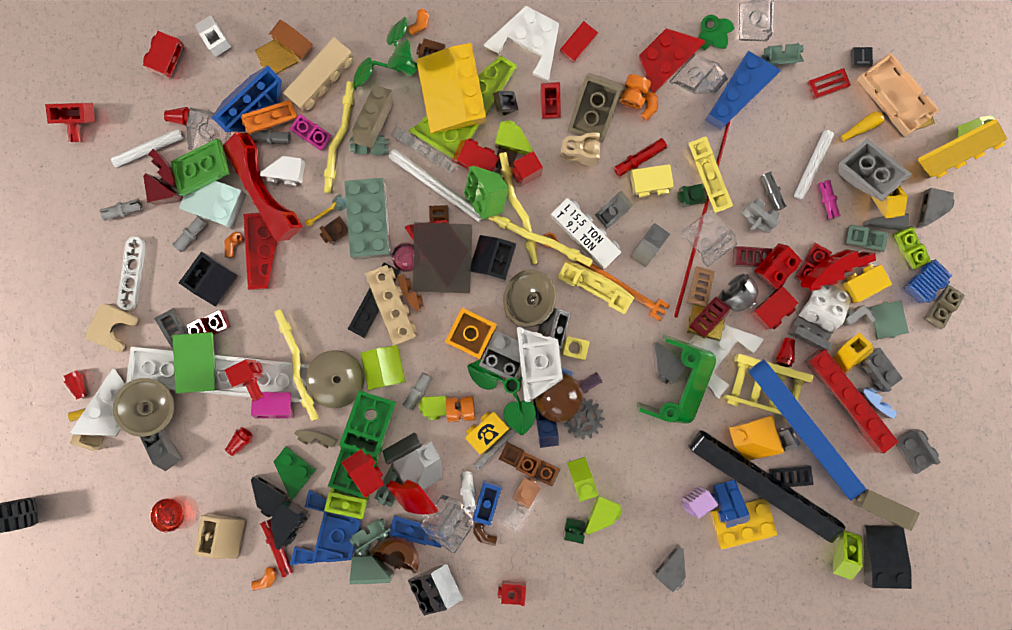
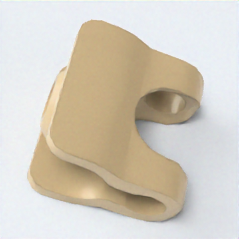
(585, 149)
(103, 324)

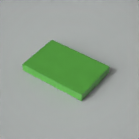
(200, 167)
(194, 362)

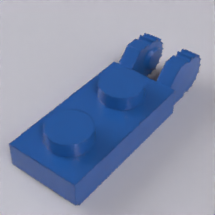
(411, 531)

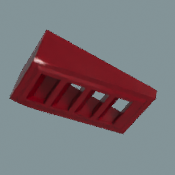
(737, 254)
(716, 307)

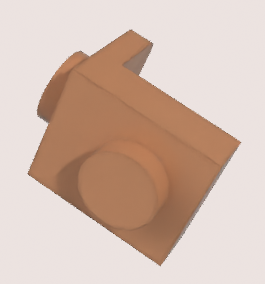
(526, 492)

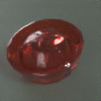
(167, 515)

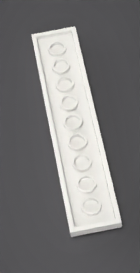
(160, 366)

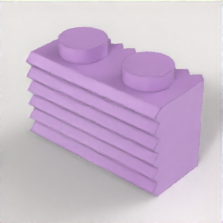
(699, 502)

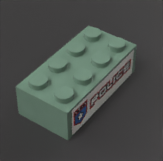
(367, 218)

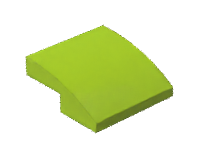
(346, 504)

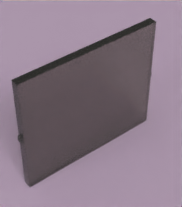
(442, 257)

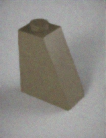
(887, 509)

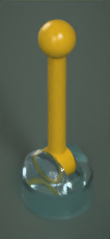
(338, 203)

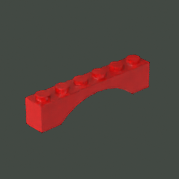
(244, 157)
(867, 420)

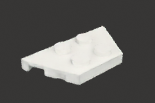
(539, 362)
(98, 415)

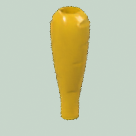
(866, 124)

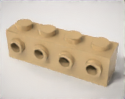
(390, 305)

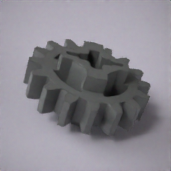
(595, 423)

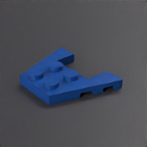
(333, 535)

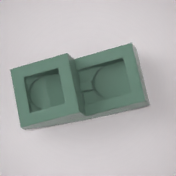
(867, 238)

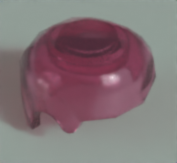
(403, 256)

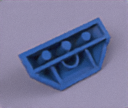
(255, 93)

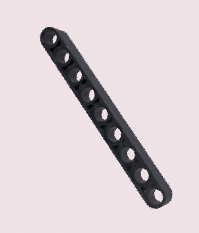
(766, 486)

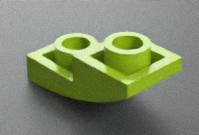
(911, 248)

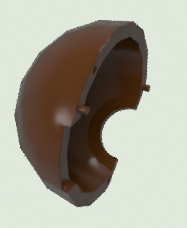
(561, 400)
(397, 553)

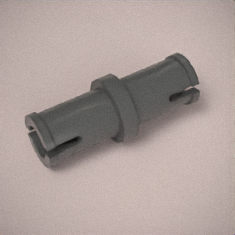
(271, 136)
(773, 191)

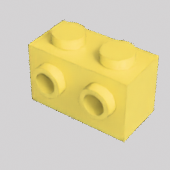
(652, 180)

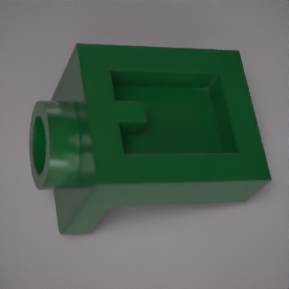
(691, 195)
(574, 530)

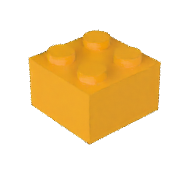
(471, 333)

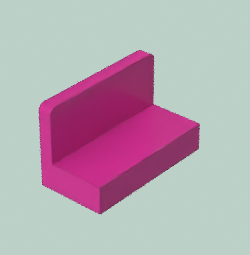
(273, 406)

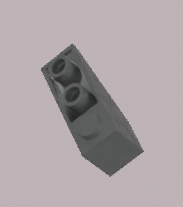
(161, 450)

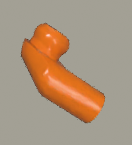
(421, 22)
(652, 101)
(230, 243)
(266, 581)

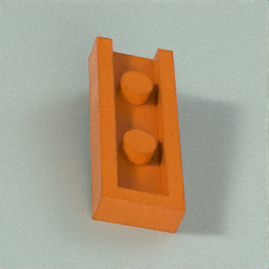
(268, 117)

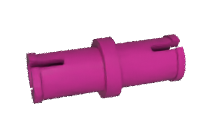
(829, 199)

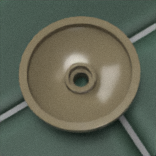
(520, 297)
(321, 374)
(130, 403)

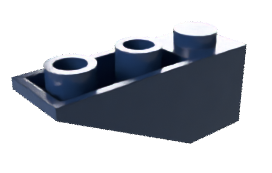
(546, 430)

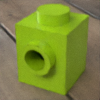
(433, 407)

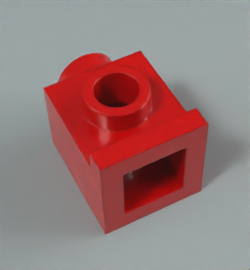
(518, 588)

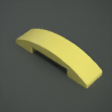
(710, 174)
(596, 284)

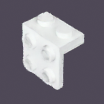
(827, 308)

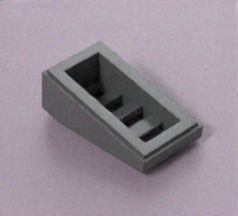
(896, 223)
(163, 326)

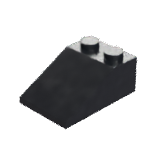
(886, 557)

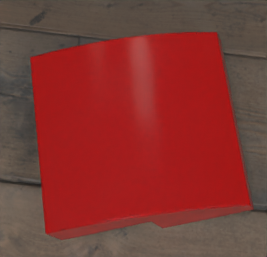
(412, 497)

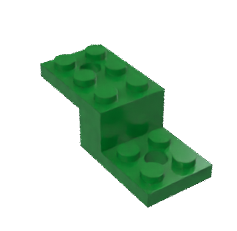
(363, 435)

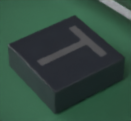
(862, 57)

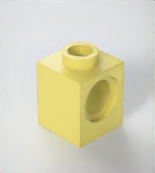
(583, 348)

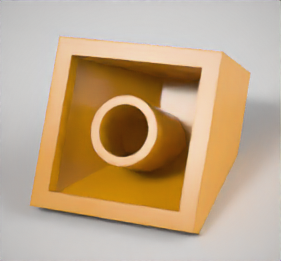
(757, 438)

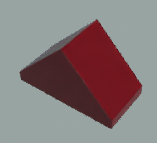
(158, 192)

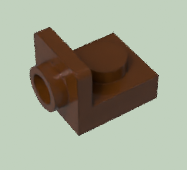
(430, 47)
(334, 231)

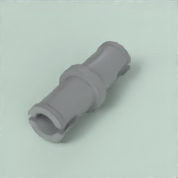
(120, 209)
(189, 233)
(417, 391)

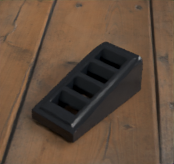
(800, 482)

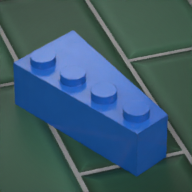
(746, 82)

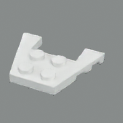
(531, 32)
(721, 349)

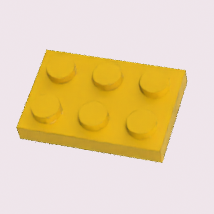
(757, 528)

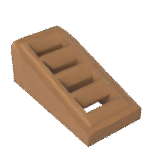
(694, 301)

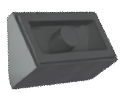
(401, 448)

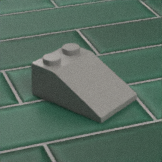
(872, 170)

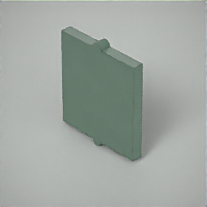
(889, 319)

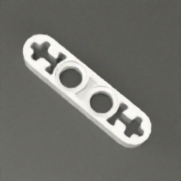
(127, 273)

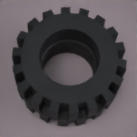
(18, 514)

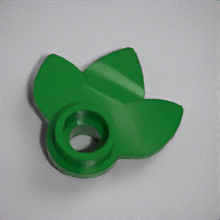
(716, 35)

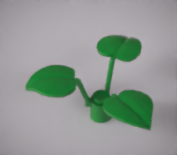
(400, 59)
(517, 414)

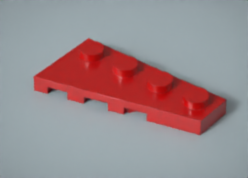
(260, 251)

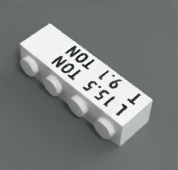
(585, 233)

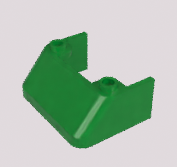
(702, 365)

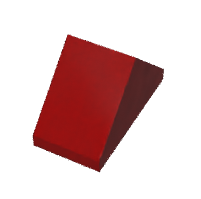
(550, 100)

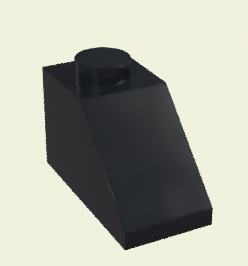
(267, 496)

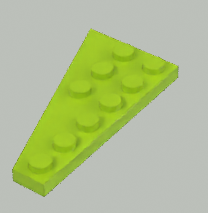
(491, 80)

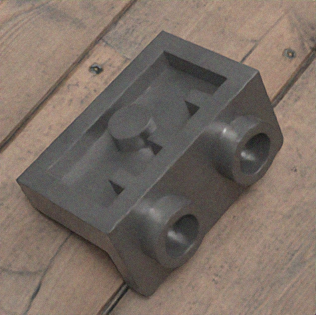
(811, 334)
(880, 370)
(917, 450)

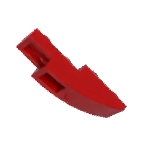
(833, 268)

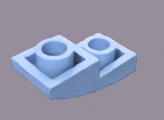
(874, 401)

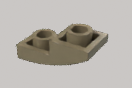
(944, 306)
(310, 436)

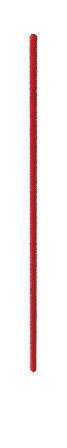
(704, 211)

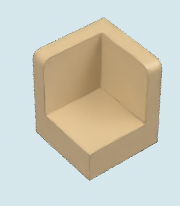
(88, 442)

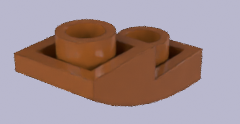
(291, 39)
(412, 297)
(538, 469)

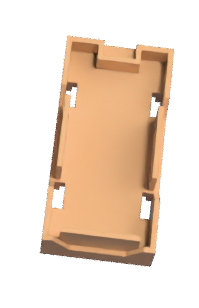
(898, 94)

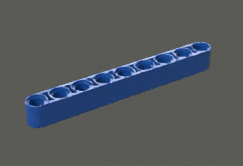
(806, 429)

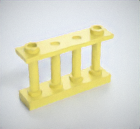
(782, 372)

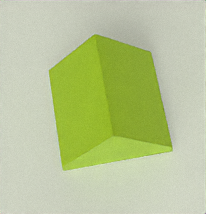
(382, 367)

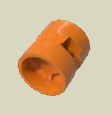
(636, 88)
(467, 410)

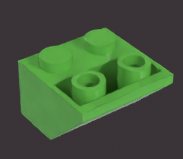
(485, 191)

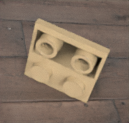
(219, 536)

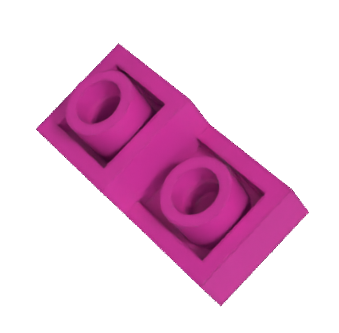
(310, 132)

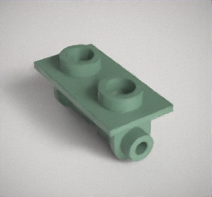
(791, 55)
(378, 149)
(383, 494)
(363, 540)

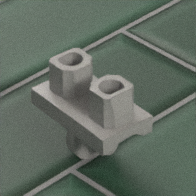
(760, 218)

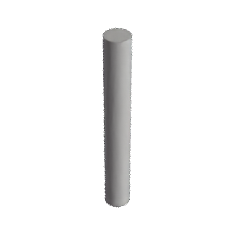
(494, 448)

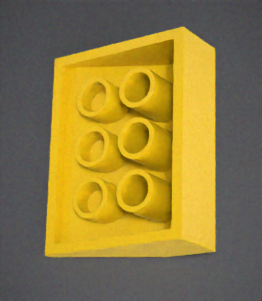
(451, 89)
(963, 148)

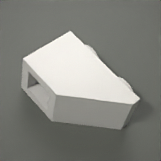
(212, 36)
(285, 170)

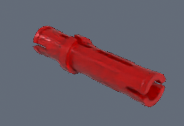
(637, 159)
(279, 555)

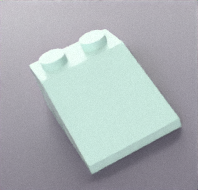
(215, 203)

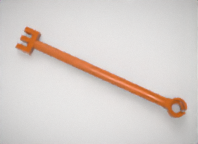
(655, 307)

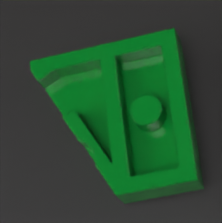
(293, 471)

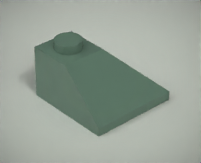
(369, 569)

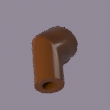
(481, 535)

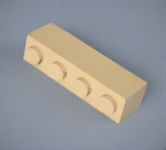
(319, 74)

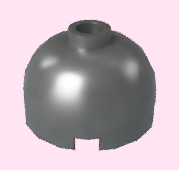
(741, 294)

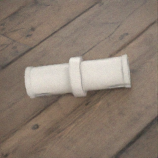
(468, 491)

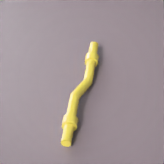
(506, 172)
(329, 173)
(572, 254)
(306, 401)

